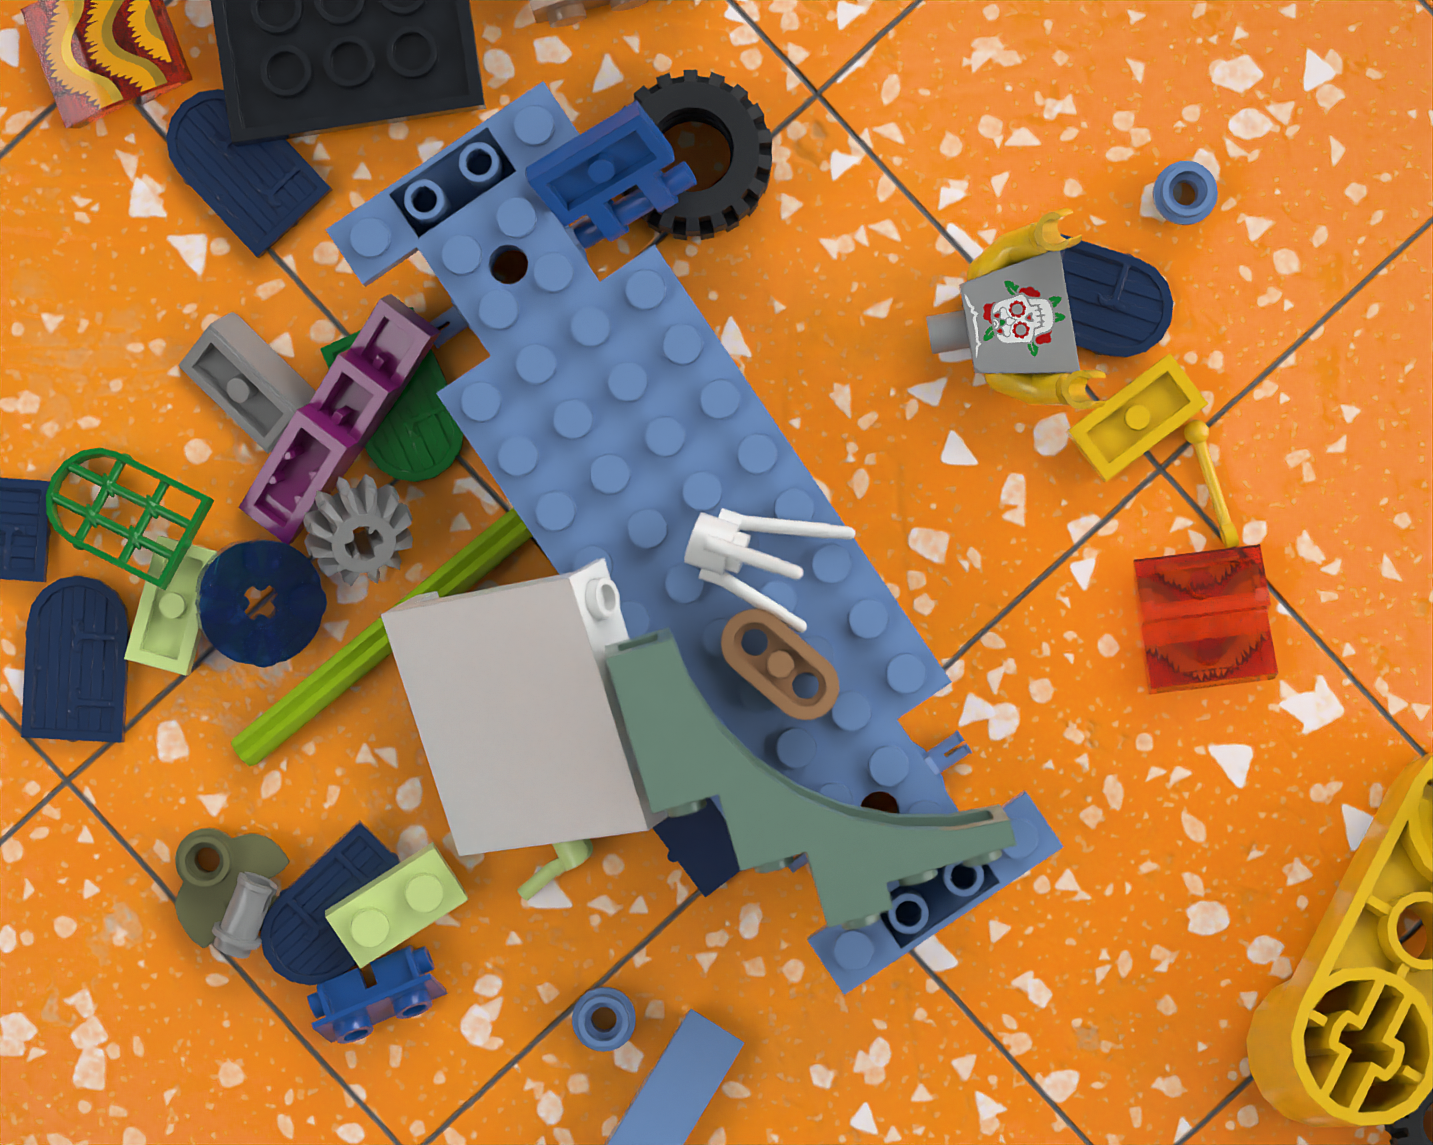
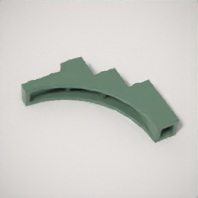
(849, 848)

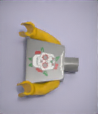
(1020, 319)

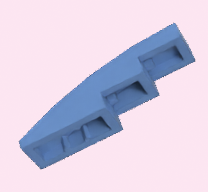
(678, 1085)

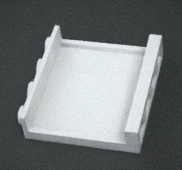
(522, 710)

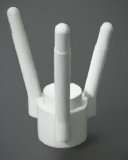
(720, 547)

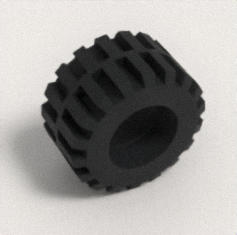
(750, 145)

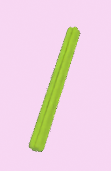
(373, 643)

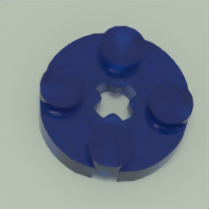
(296, 602)

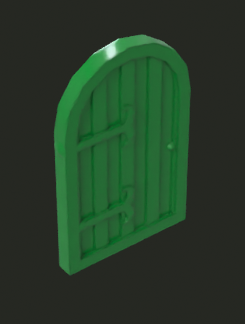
(418, 432)

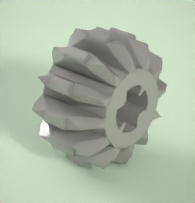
(364, 552)

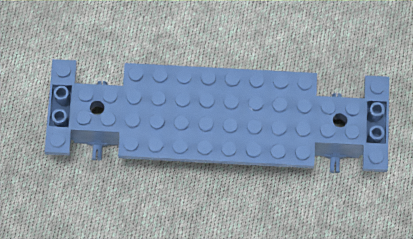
(611, 435)

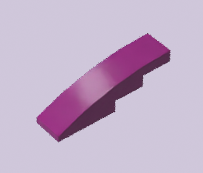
(340, 418)

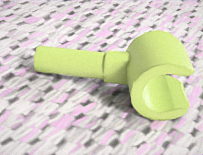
(569, 856)

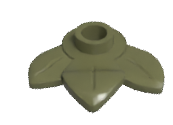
(207, 893)

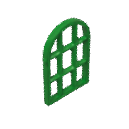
(133, 534)

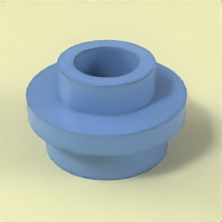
(1199, 179)
(598, 1038)

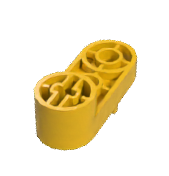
(1371, 1039)

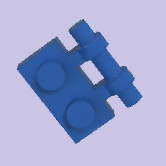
(601, 165)

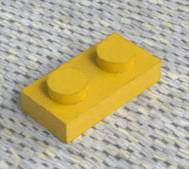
(1137, 417)

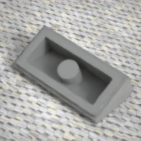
(247, 379)

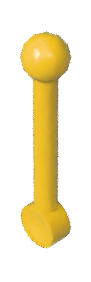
(1197, 433)

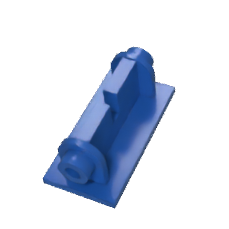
(399, 992)

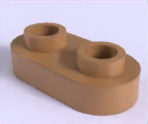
(779, 664)

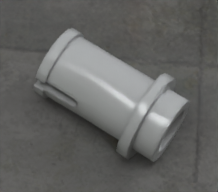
(244, 915)

